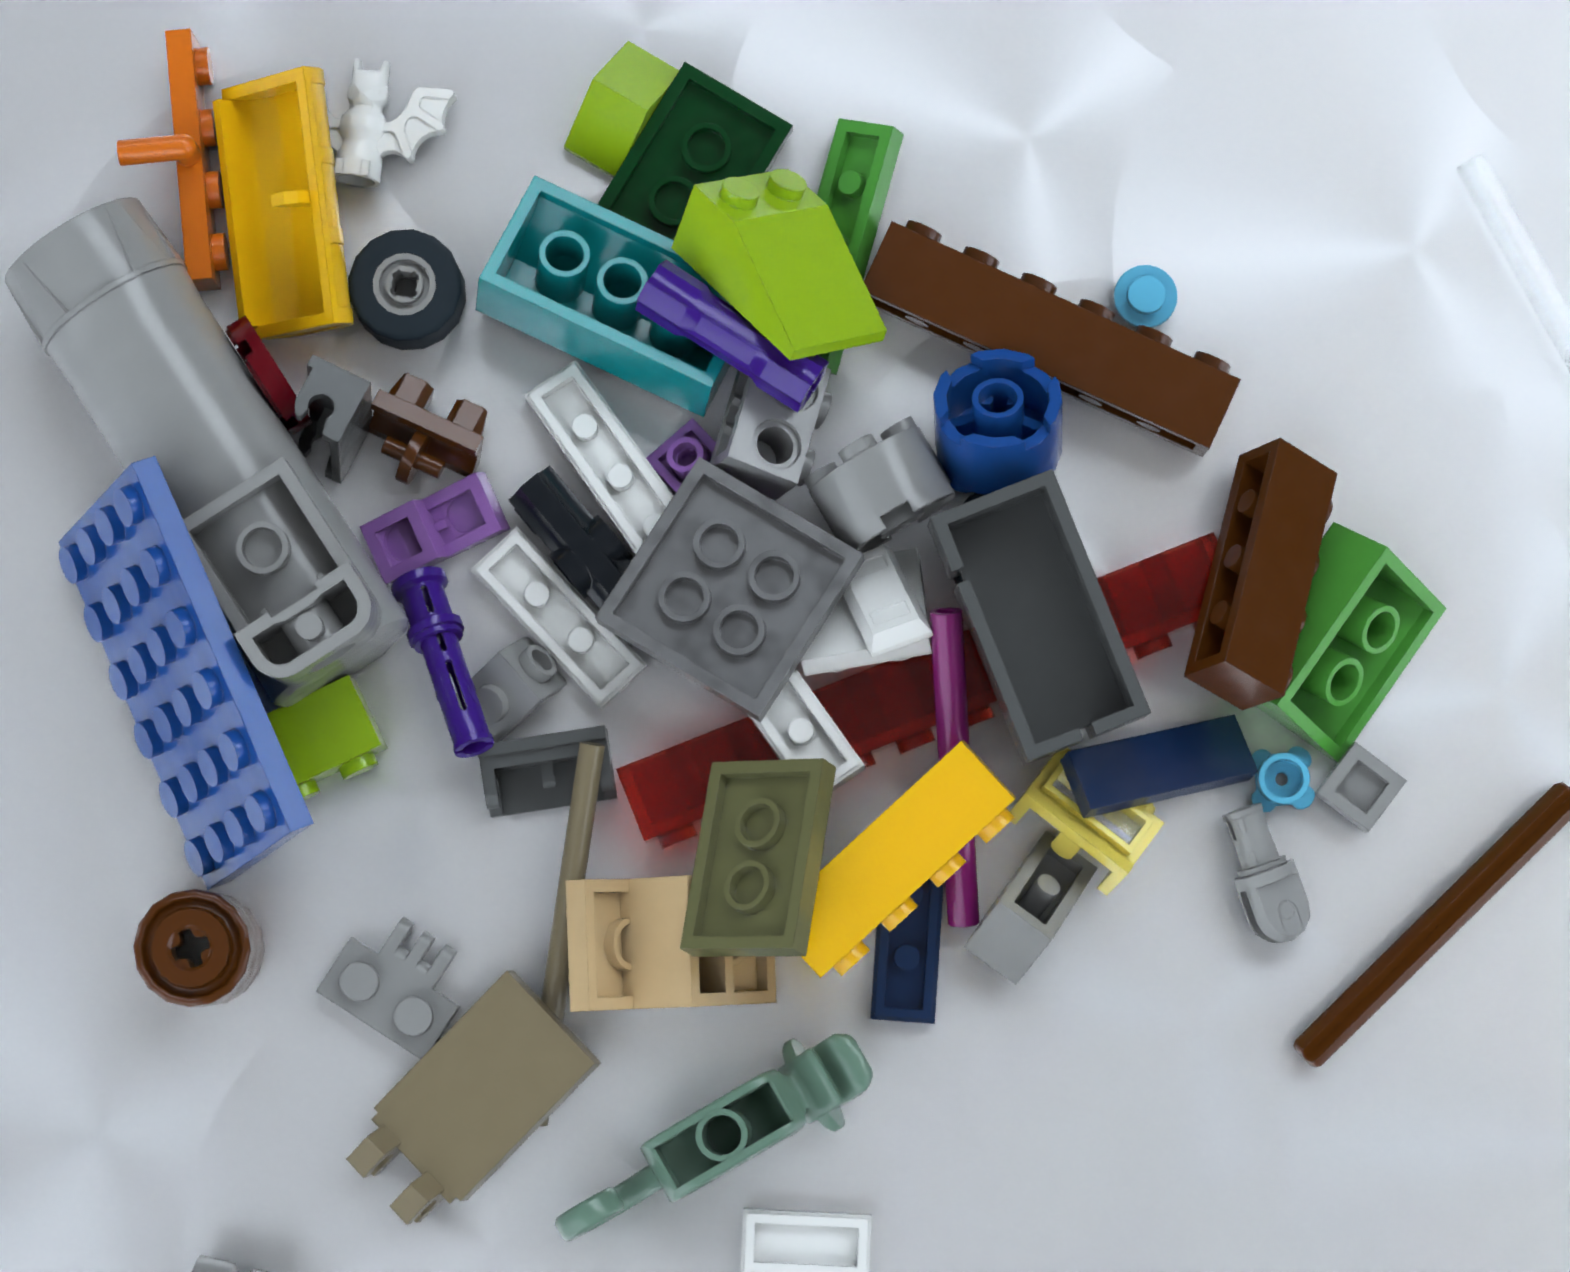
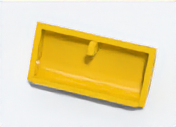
(283, 205)

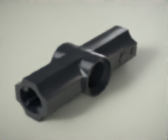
(578, 542)

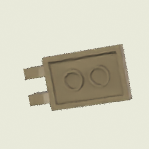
(475, 1097)

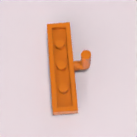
(194, 132)

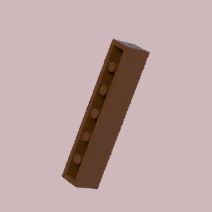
(1091, 355)

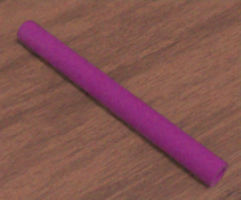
(951, 728)

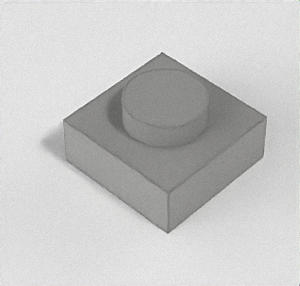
(1360, 787)

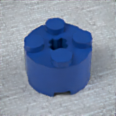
(997, 421)

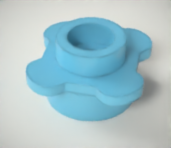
(1295, 767)

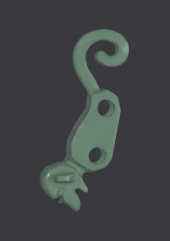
(735, 1128)

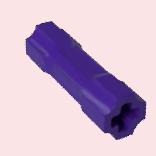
(692, 311)

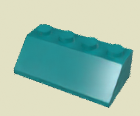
(574, 283)

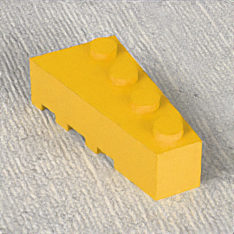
(900, 852)

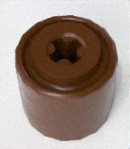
(227, 965)

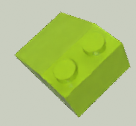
(779, 262)

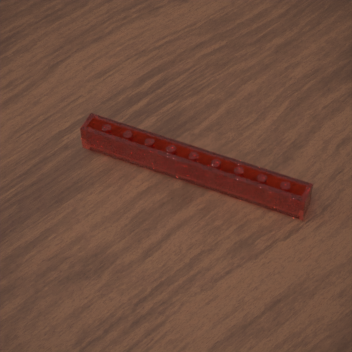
(897, 698)

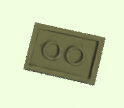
(758, 858)

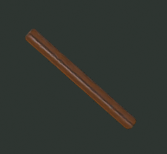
(1435, 927)

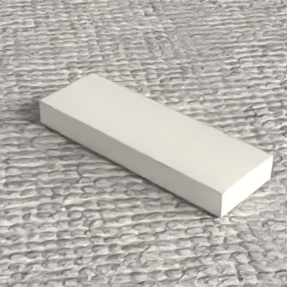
(558, 617)

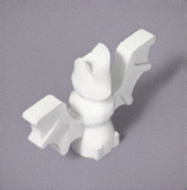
(365, 136)

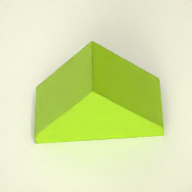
(618, 107)

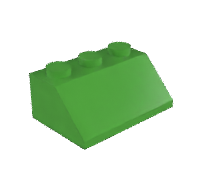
(1356, 641)

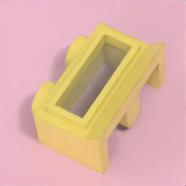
(1110, 838)

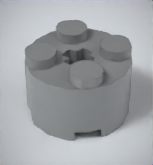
(880, 486)

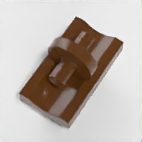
(423, 438)

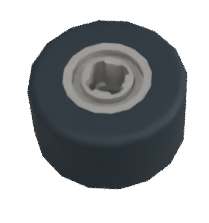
(423, 307)

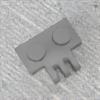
(394, 988)

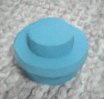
(1145, 296)

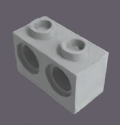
(760, 417)

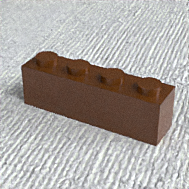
(1261, 575)

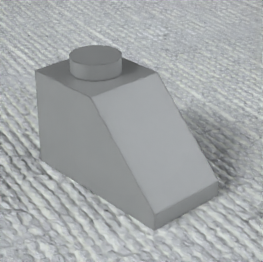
(1030, 910)

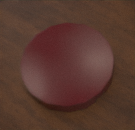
(266, 373)

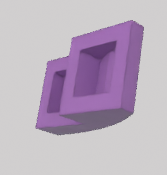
(435, 527)

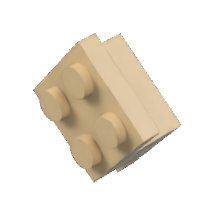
(629, 953)

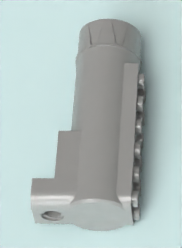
(169, 385)

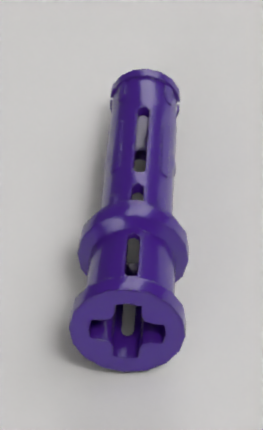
(437, 636)

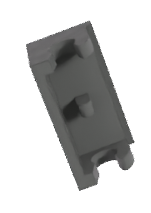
(339, 412)
(540, 771)

